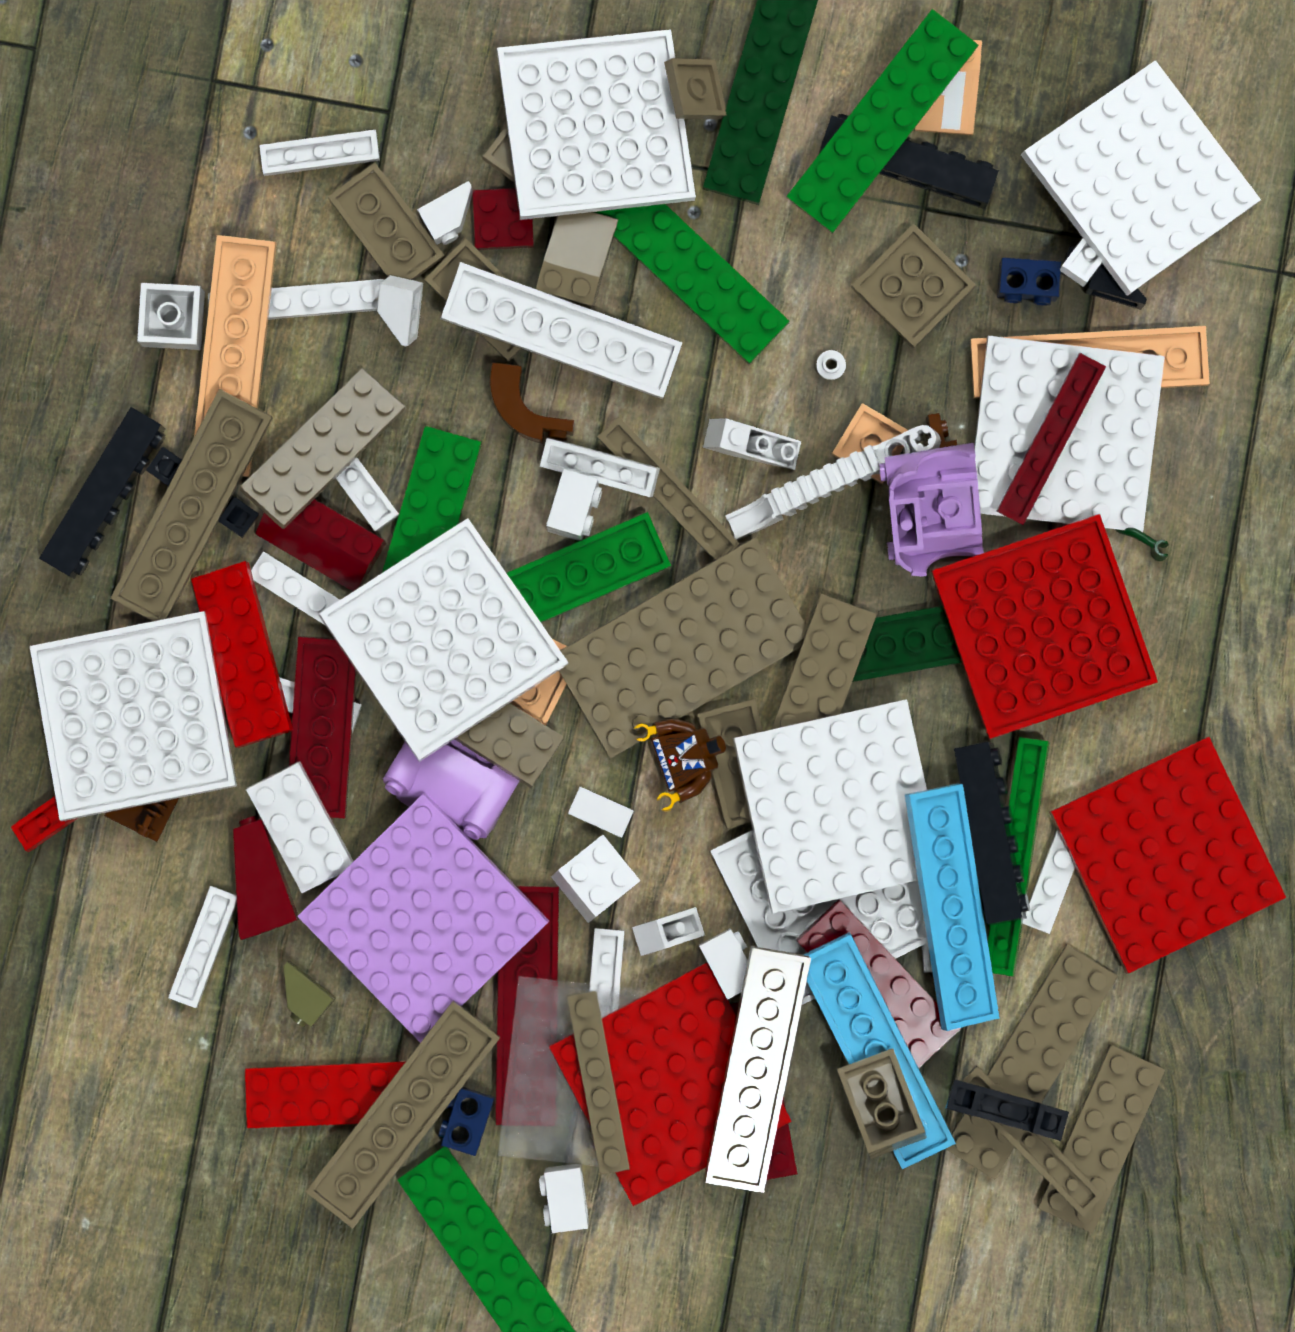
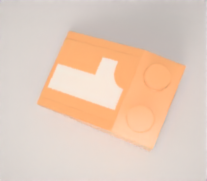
(956, 106)

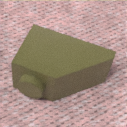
(305, 996)

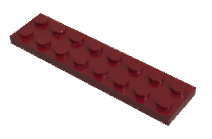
(534, 960)

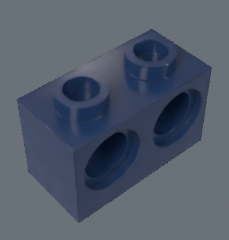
(1028, 272)
(474, 1123)

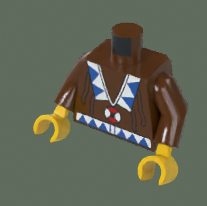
(684, 757)

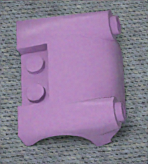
(933, 506)
(458, 781)

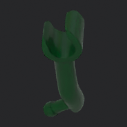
(1137, 534)

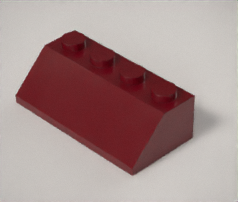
(326, 543)

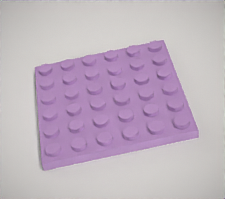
(423, 917)

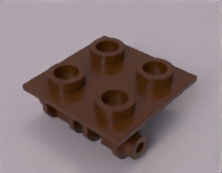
(146, 819)

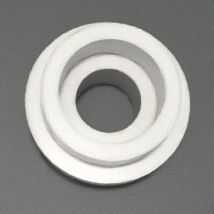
(827, 373)

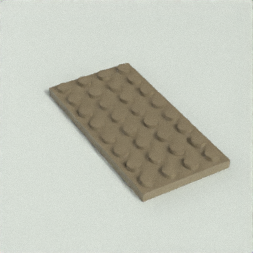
(683, 646)

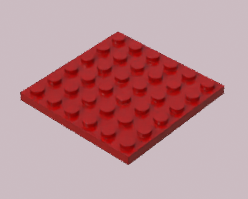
(1044, 626)
(1167, 855)
(667, 1078)

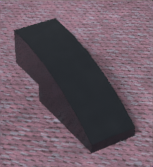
(1105, 287)

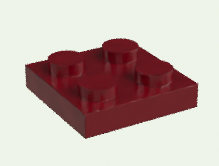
(498, 221)

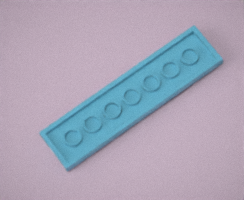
(952, 906)
(868, 1028)

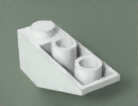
(751, 443)

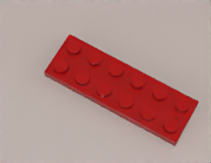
(242, 655)
(314, 1093)

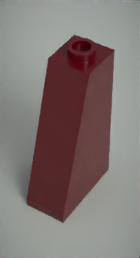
(260, 883)

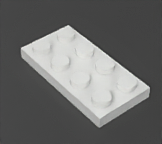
(300, 826)

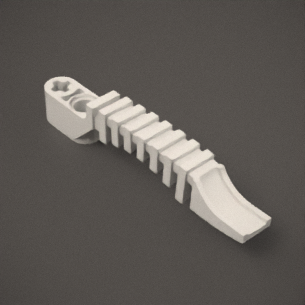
(820, 483)

